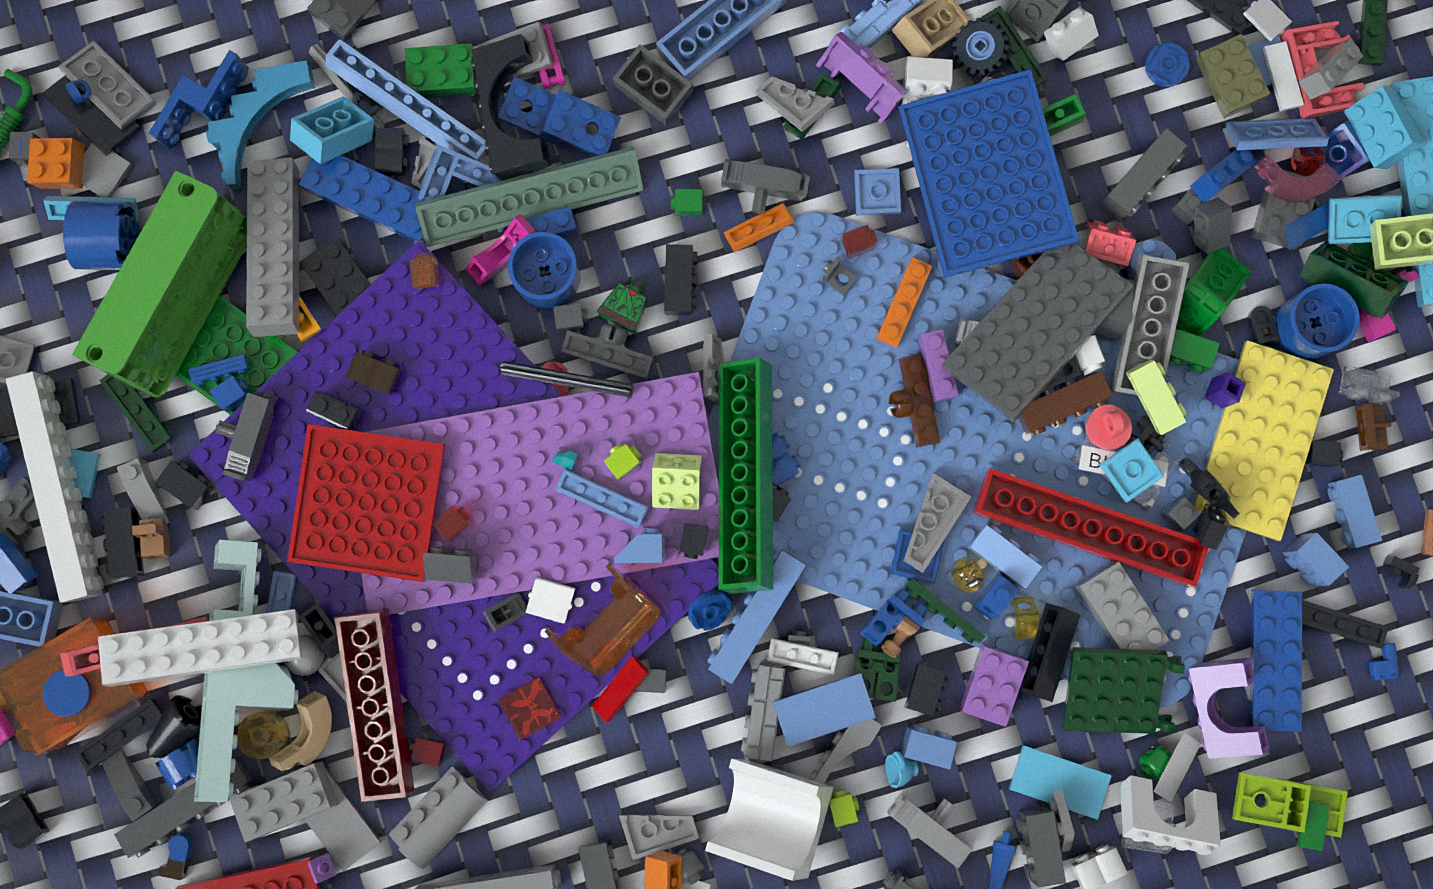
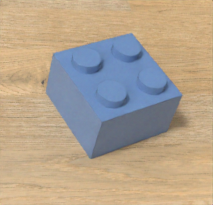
(1315, 560)
(927, 747)

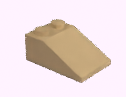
(930, 27)

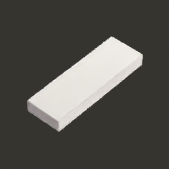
(1283, 76)
(802, 656)

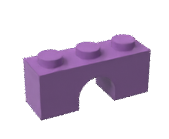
(935, 352)

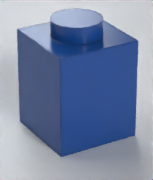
(230, 393)

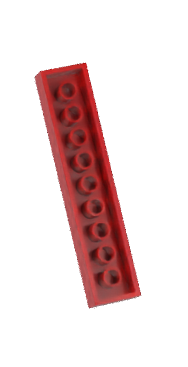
(1090, 528)

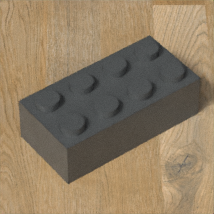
(1144, 176)

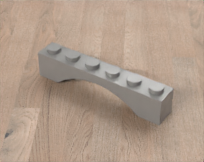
(845, 743)

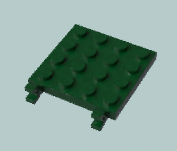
(1118, 690)

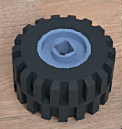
(982, 47)

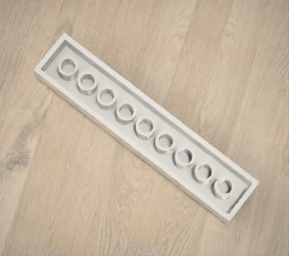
(54, 487)

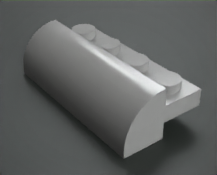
(437, 818)

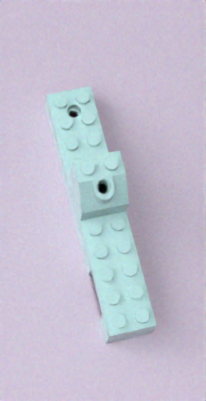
(244, 688)

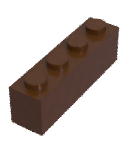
(1065, 402)

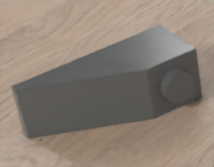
(129, 786)

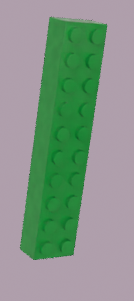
(745, 476)

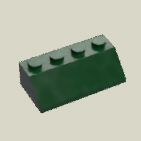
(1370, 288)

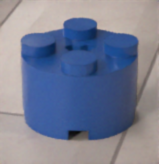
(180, 765)

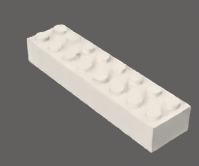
(199, 648)

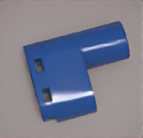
(1388, 667)

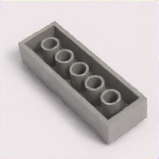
(1153, 317)

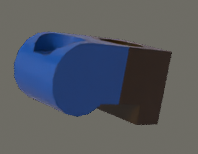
(179, 857)

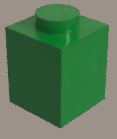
(687, 202)

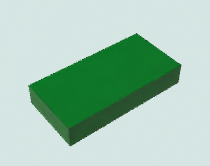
(1315, 827)

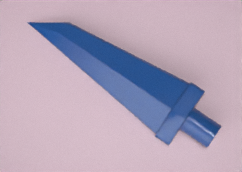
(1001, 860)

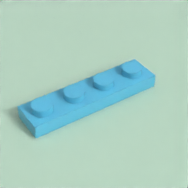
(57, 205)

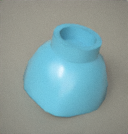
(900, 769)

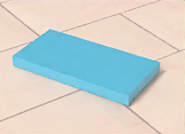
(1040, 774)

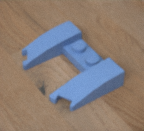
(447, 163)

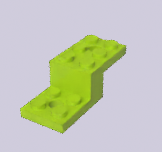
(1286, 803)

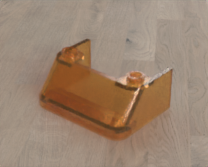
(612, 630)

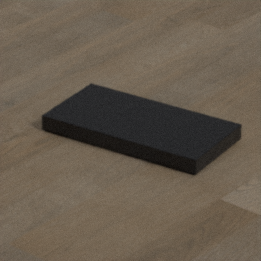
(89, 118)
(63, 393)

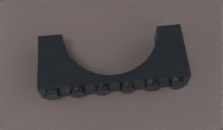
(493, 68)

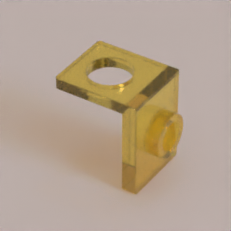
(1025, 619)

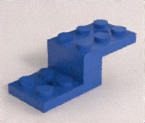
(193, 97)
(558, 117)

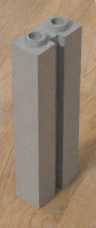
(530, 878)

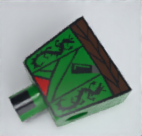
(625, 305)

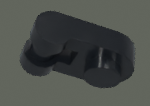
(1261, 318)

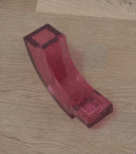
(1296, 189)

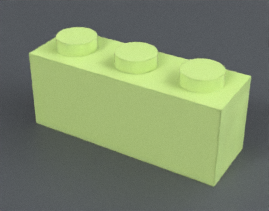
(1157, 396)

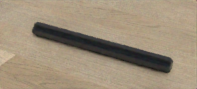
(567, 379)

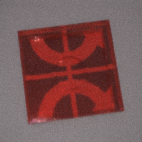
(529, 708)

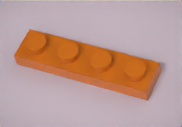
(904, 302)

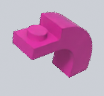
(495, 258)
(1376, 327)

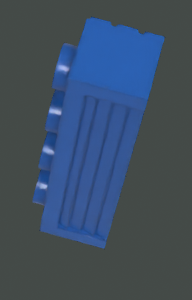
(219, 369)

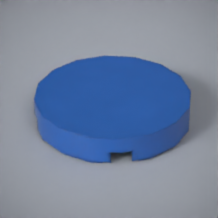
(1167, 64)
(709, 610)
(66, 694)

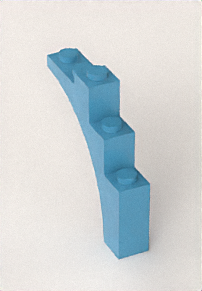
(248, 109)

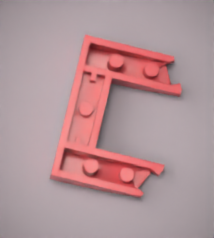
(1302, 45)

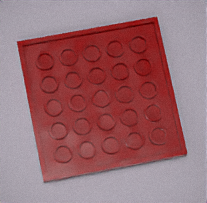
(366, 502)

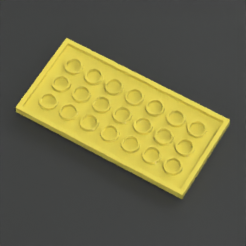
(1267, 437)

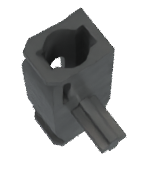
(764, 182)
(248, 435)

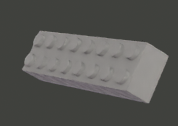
(272, 247)

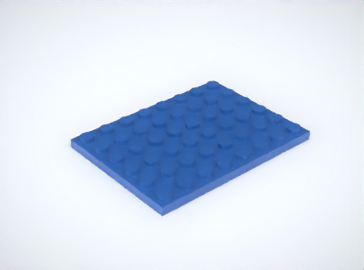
(988, 174)

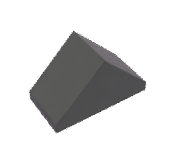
(505, 612)

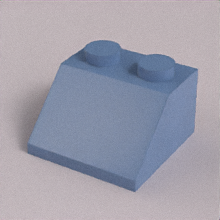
(644, 548)

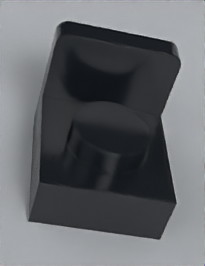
(1400, 567)

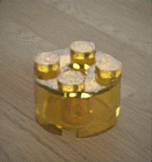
(251, 730)

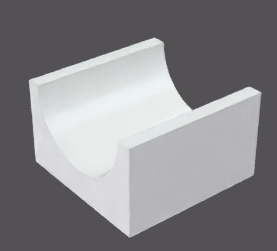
(772, 820)

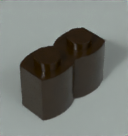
(373, 373)

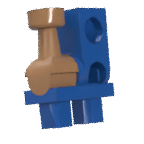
(895, 615)

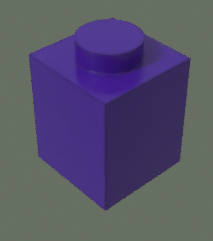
(1225, 390)

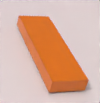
(758, 227)

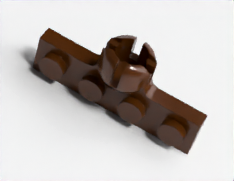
(916, 401)

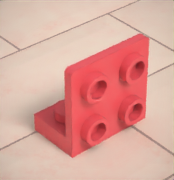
(1109, 243)

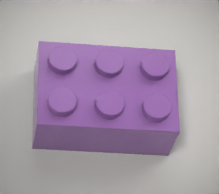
(994, 684)

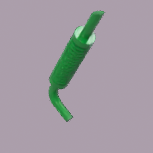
(13, 116)

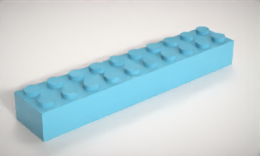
(1417, 170)

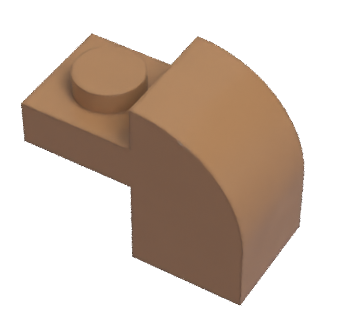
(153, 538)

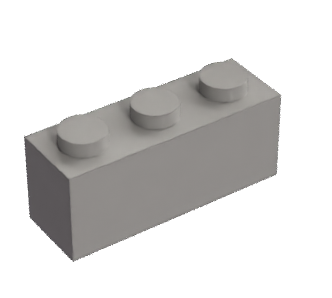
(1330, 68)

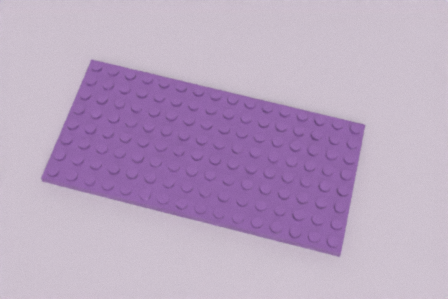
(525, 528)

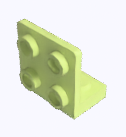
(676, 481)

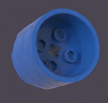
(99, 234)
(538, 253)
(1333, 318)

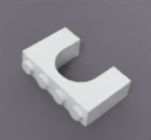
(1144, 824)

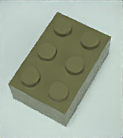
(1232, 76)

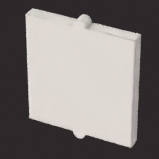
(1267, 18)
(550, 600)

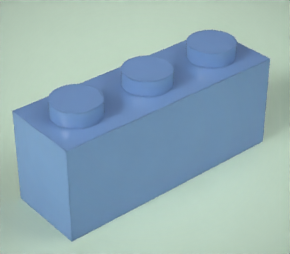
(1354, 512)

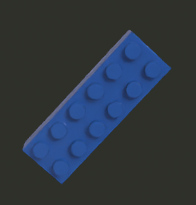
(365, 194)
(1276, 660)

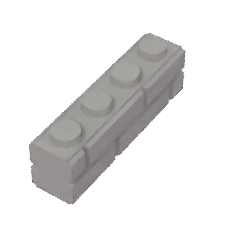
(763, 718)

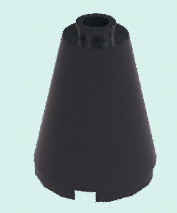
(176, 726)

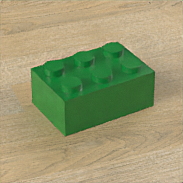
(441, 70)

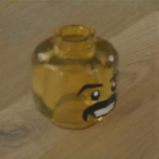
(967, 575)

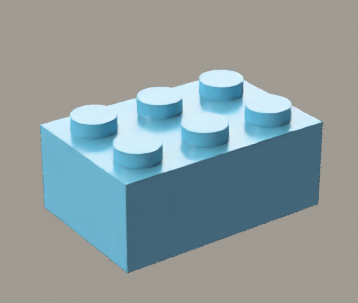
(1384, 127)
(331, 129)

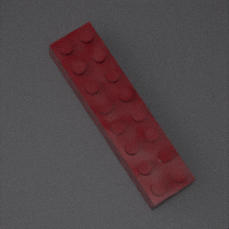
(374, 705)

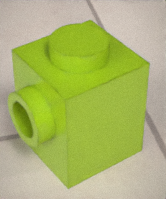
(623, 460)
(843, 808)

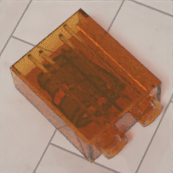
(23, 688)

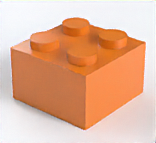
(55, 163)

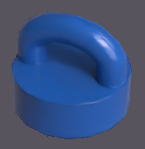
(75, 93)

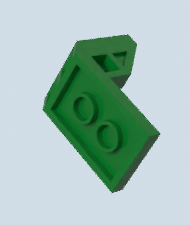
(1210, 291)

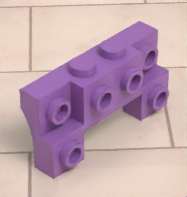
(865, 72)

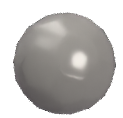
(312, 658)

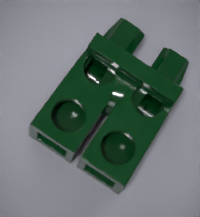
(880, 665)

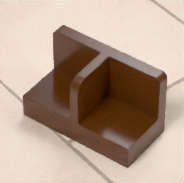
(1371, 427)

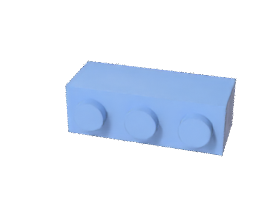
(1005, 556)

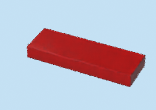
(620, 689)

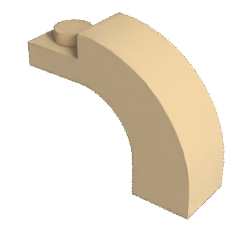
(313, 735)

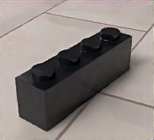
(1049, 652)

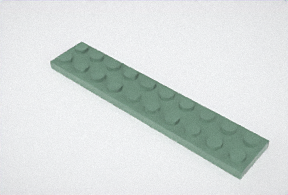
(529, 195)

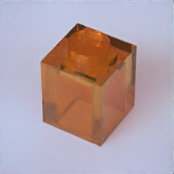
(424, 271)

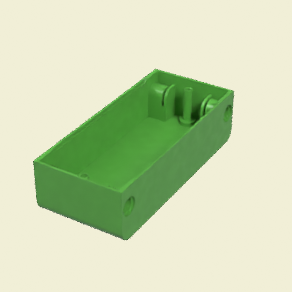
(166, 287)

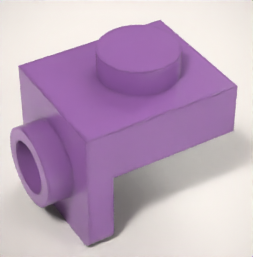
(321, 868)

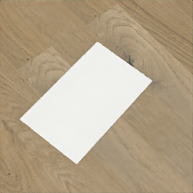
(1177, 767)

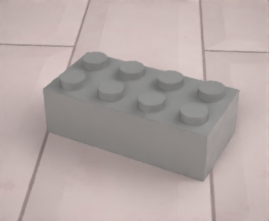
(1121, 610)
(283, 801)

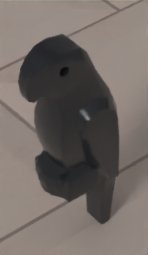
(1208, 487)

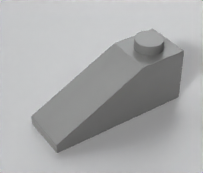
(142, 490)

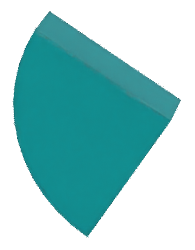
(565, 460)

